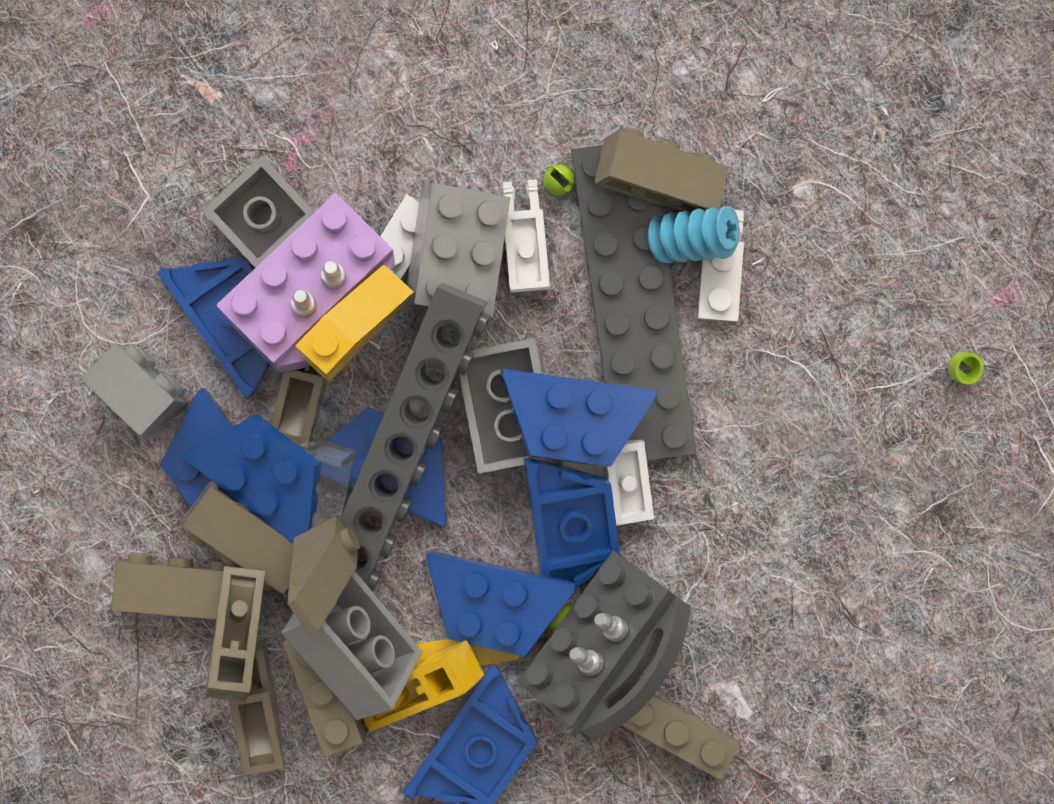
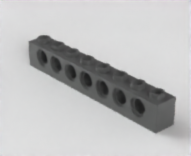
(447, 306)

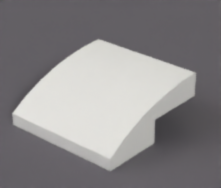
(628, 482)

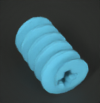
(694, 235)

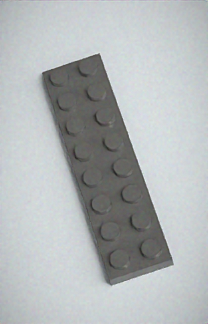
(634, 308)

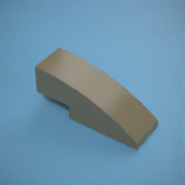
(299, 403)
(257, 720)

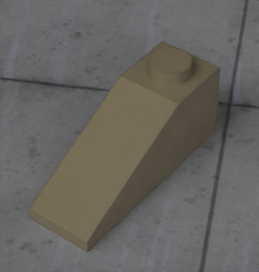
(320, 571)
(235, 634)

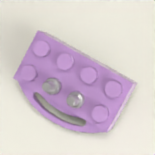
(304, 282)

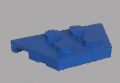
(198, 292)
(574, 416)
(200, 424)
(262, 473)
(429, 495)
(570, 520)
(495, 603)
(478, 748)

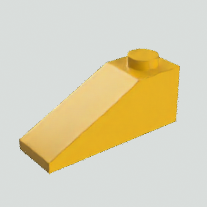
(353, 322)
(432, 682)

